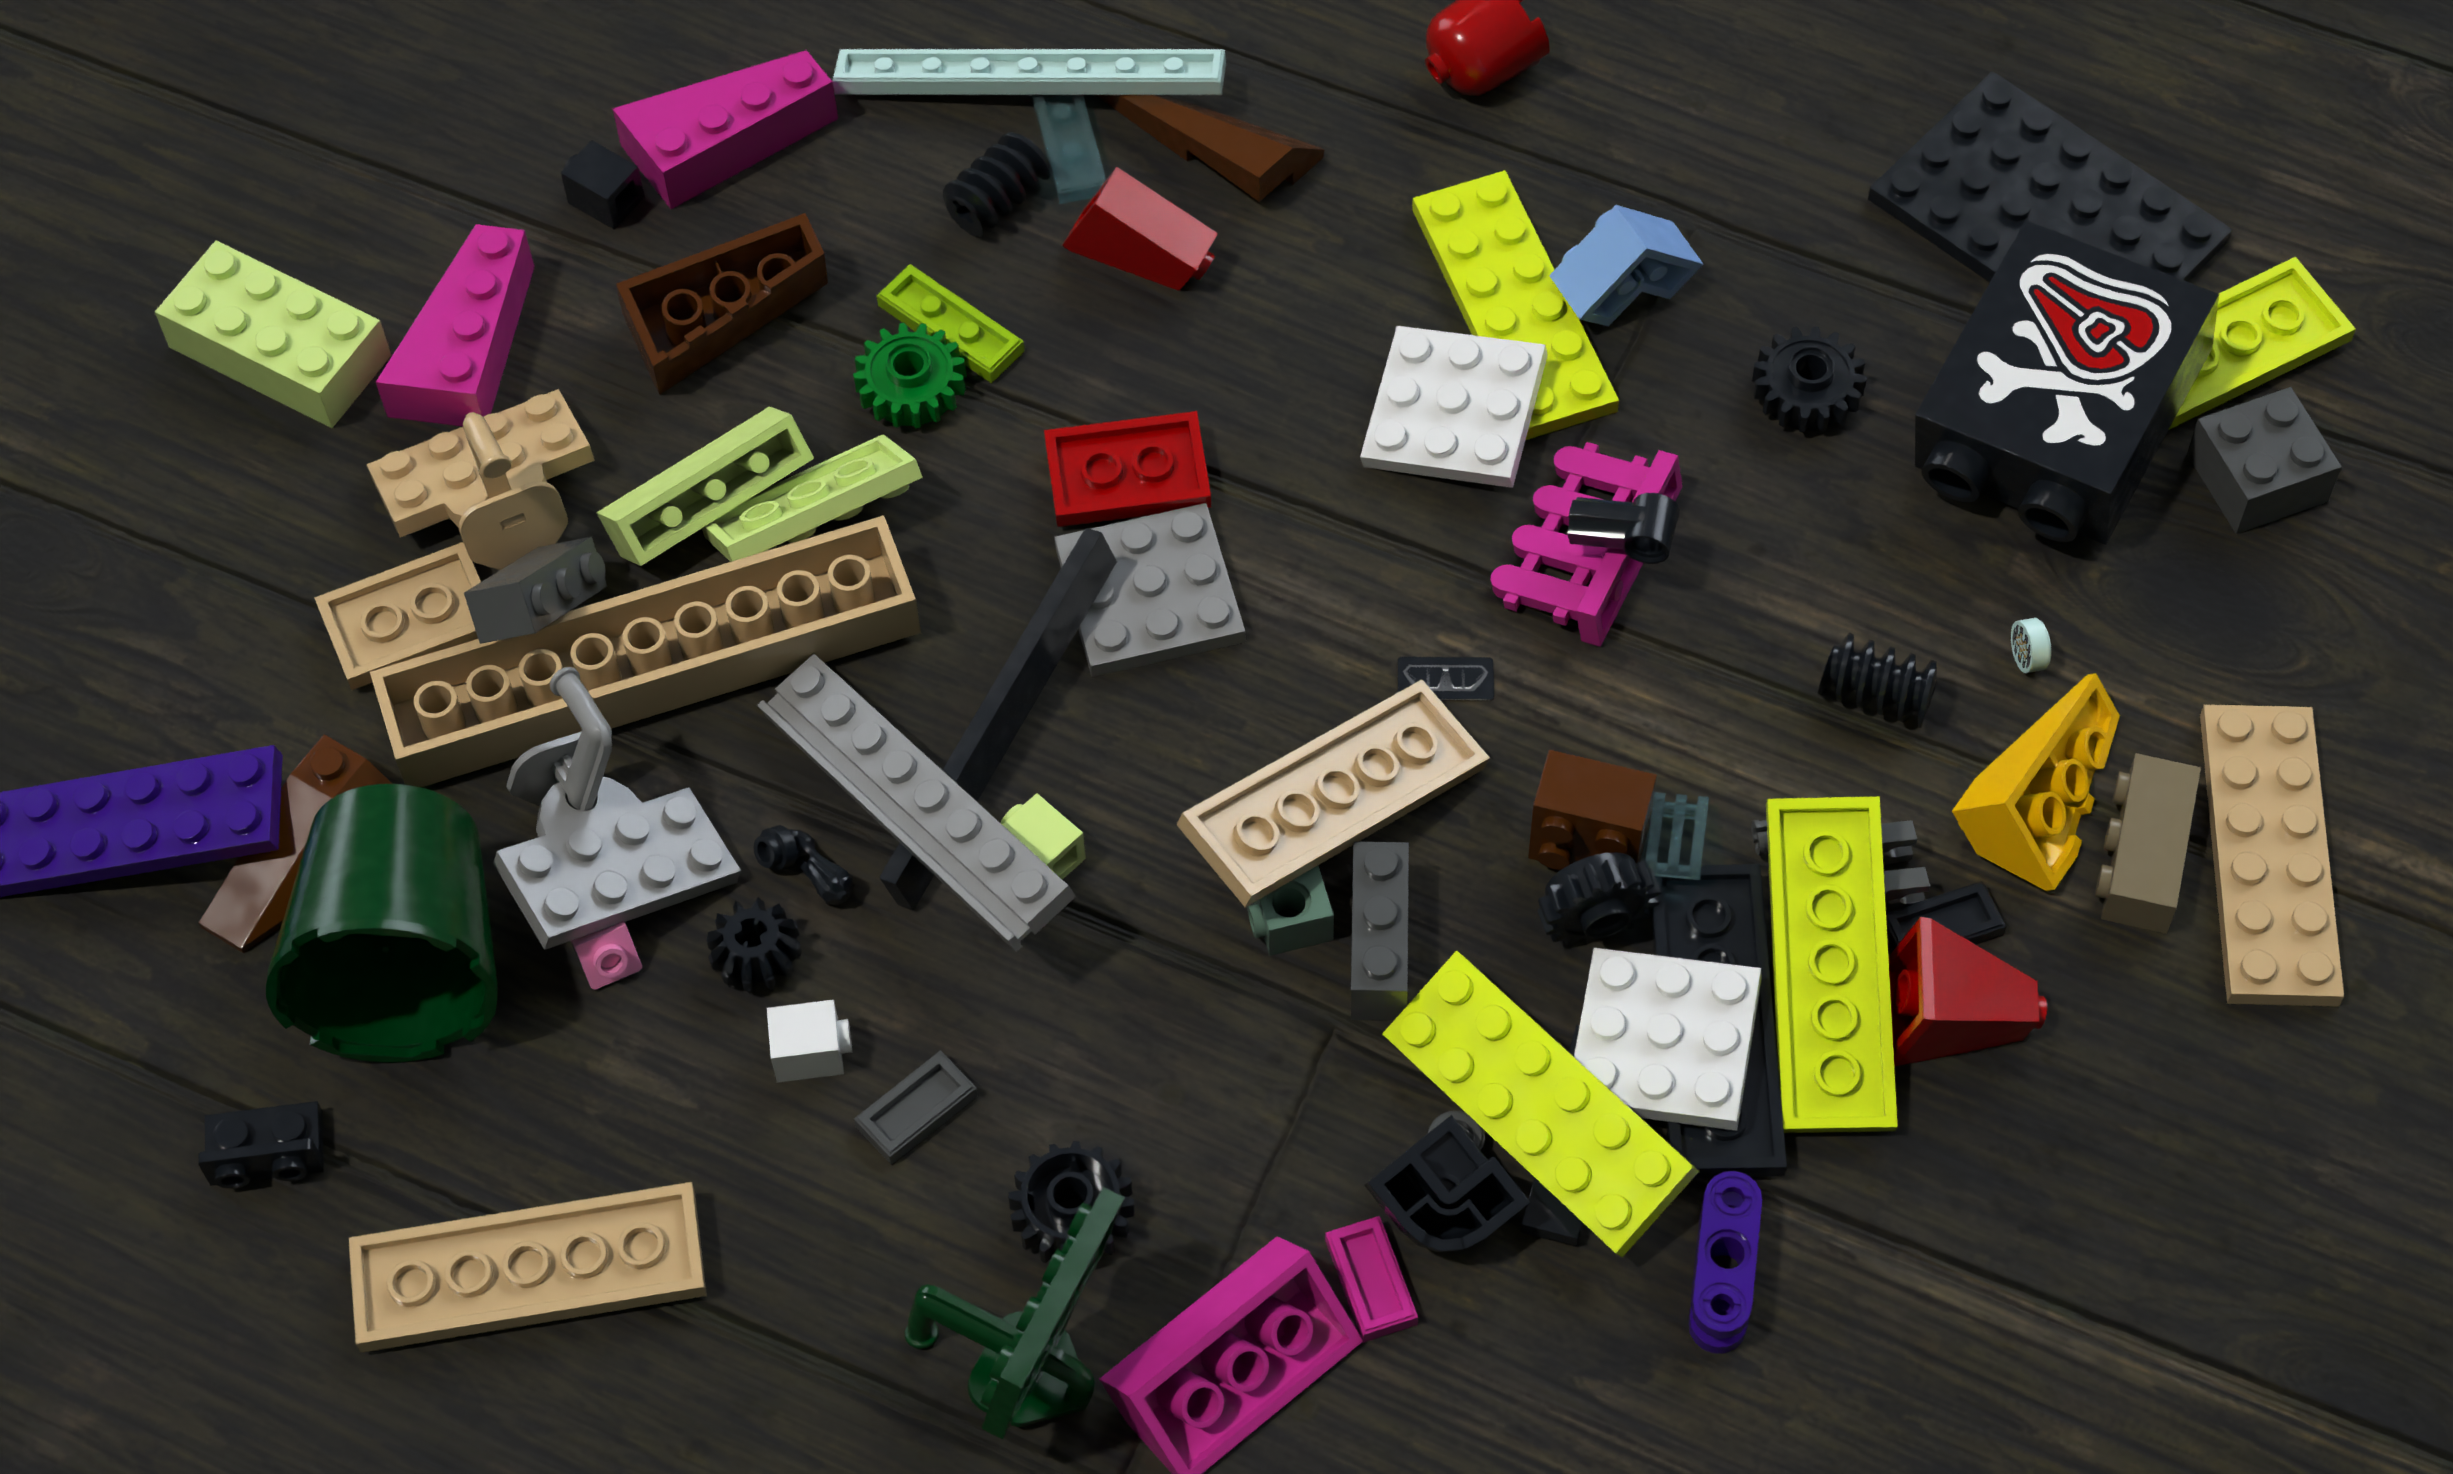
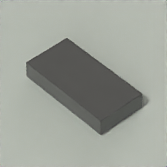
(916, 1107)

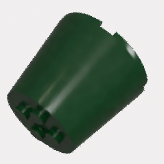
(386, 929)

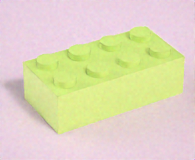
(273, 333)

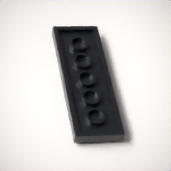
(1725, 923)

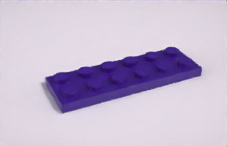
(140, 820)

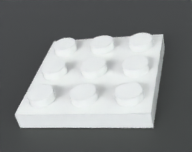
(1454, 406)
(1670, 1034)

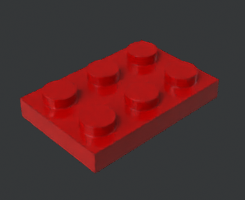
(1126, 468)

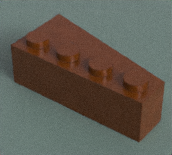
(719, 297)

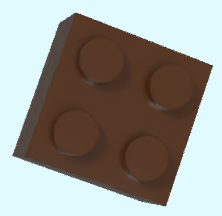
(1589, 810)

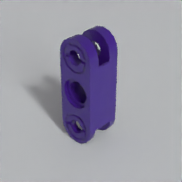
(1720, 1295)

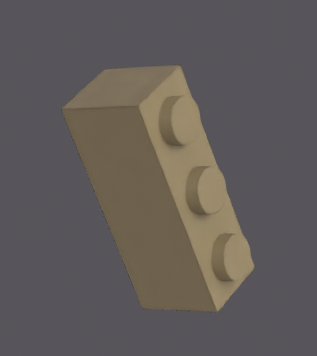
(2148, 843)

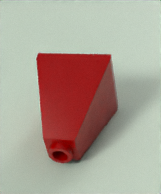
(1956, 996)

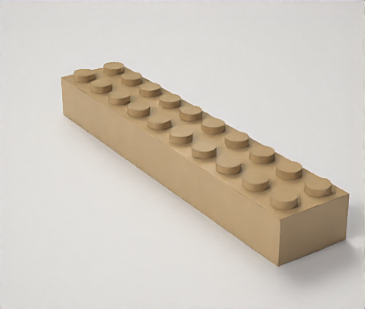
(649, 651)

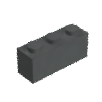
(536, 590)
(1379, 930)

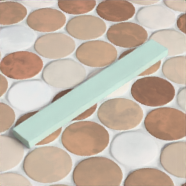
(1030, 71)

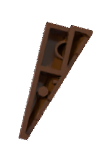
(1236, 149)

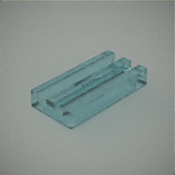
(1679, 812)

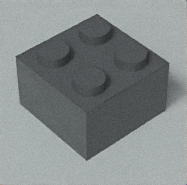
(2263, 460)

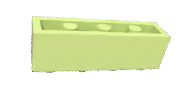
(705, 485)

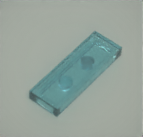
(1069, 146)

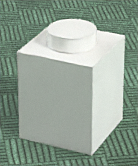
(807, 1040)

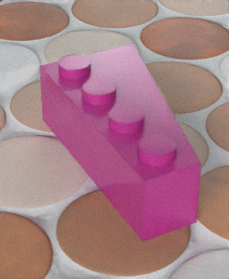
(724, 124)
(462, 334)

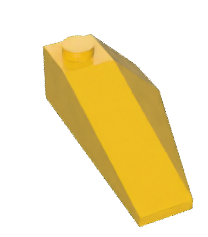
(2032, 796)

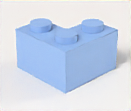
(1621, 259)

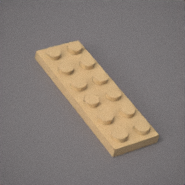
(1332, 792)
(2271, 856)
(526, 1267)

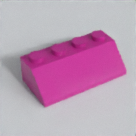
(1232, 1358)

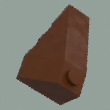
(260, 885)

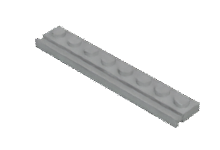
(917, 802)

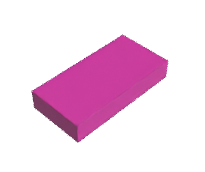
(1371, 1278)

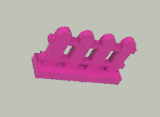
(1609, 568)

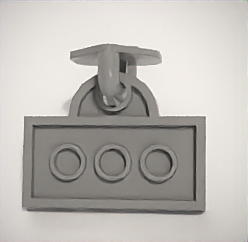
(597, 845)

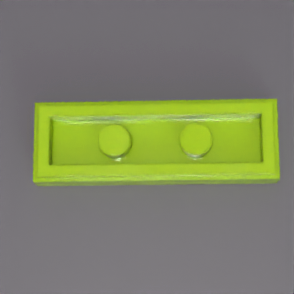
(981, 341)

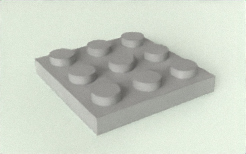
(1163, 594)

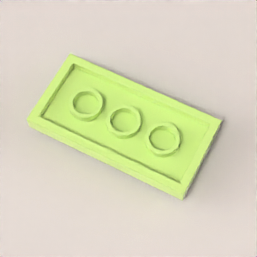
(813, 497)

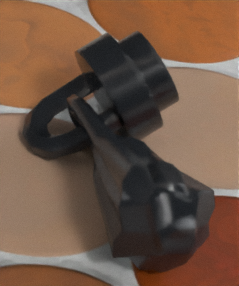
(778, 850)

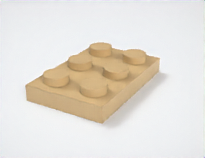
(401, 613)

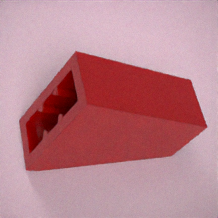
(1141, 233)

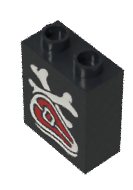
(2063, 384)

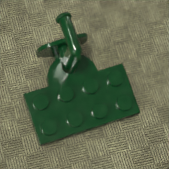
(1028, 1356)

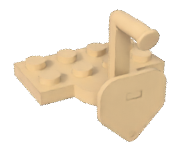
(488, 479)

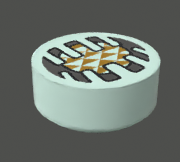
(2030, 645)

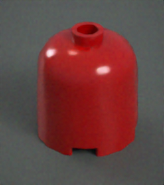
(1483, 44)

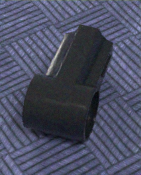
(1639, 528)

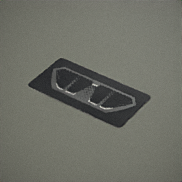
(1449, 676)

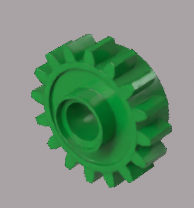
(910, 376)

